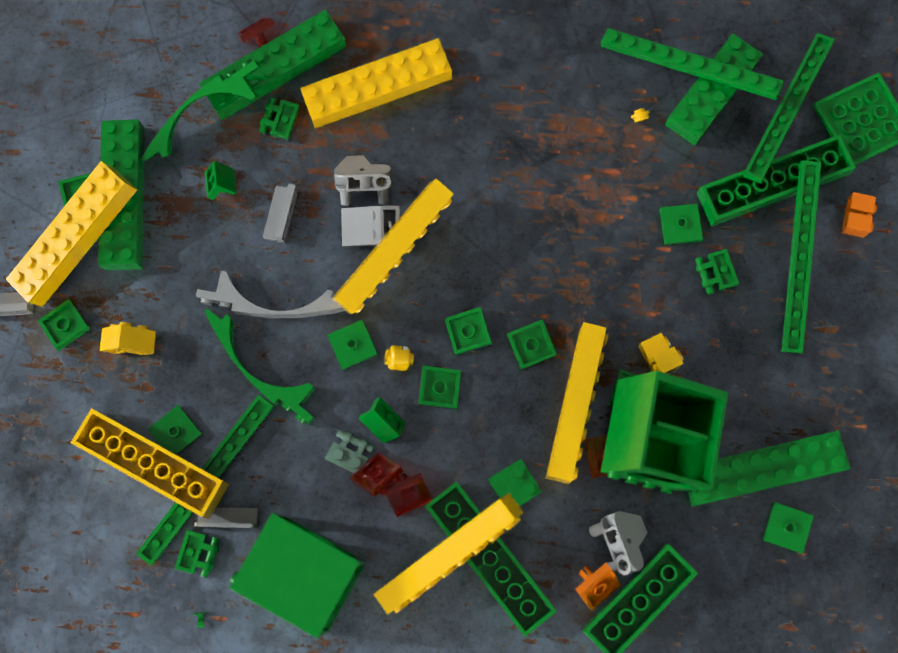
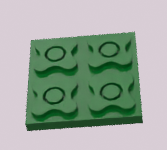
(862, 116)

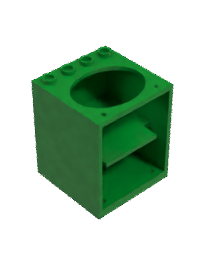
(664, 432)
(297, 575)

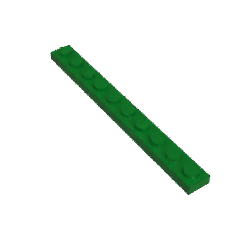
(692, 64)
(788, 108)
(801, 257)
(216, 465)

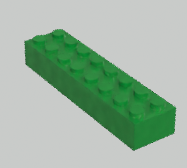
(281, 61)
(738, 195)
(123, 239)
(774, 467)
(494, 564)

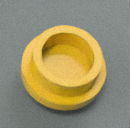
(640, 115)

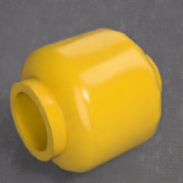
(399, 358)

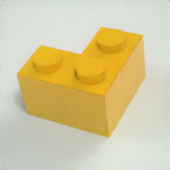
(128, 339)
(659, 355)

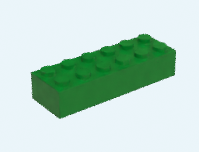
(708, 98)
(639, 601)

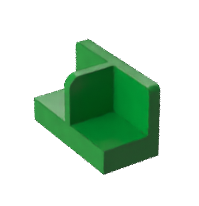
(219, 179)
(382, 421)

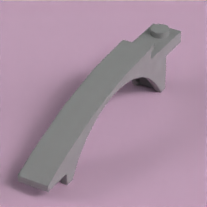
(228, 296)

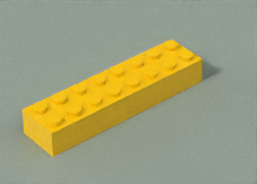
(376, 83)
(71, 234)
(392, 246)
(576, 402)
(150, 463)
(452, 551)

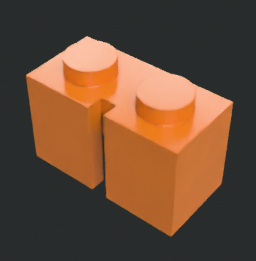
(859, 215)

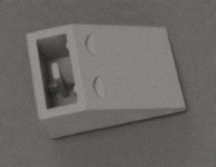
(367, 224)

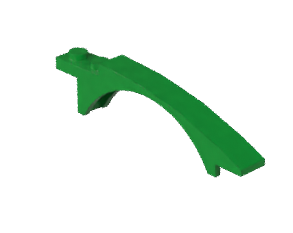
(235, 83)
(291, 397)

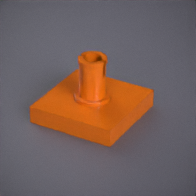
(597, 585)

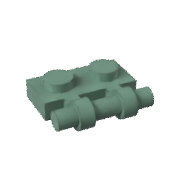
(346, 458)

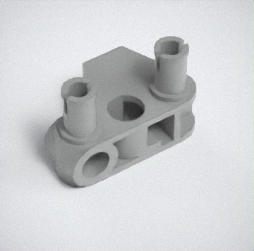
(358, 170)
(629, 533)

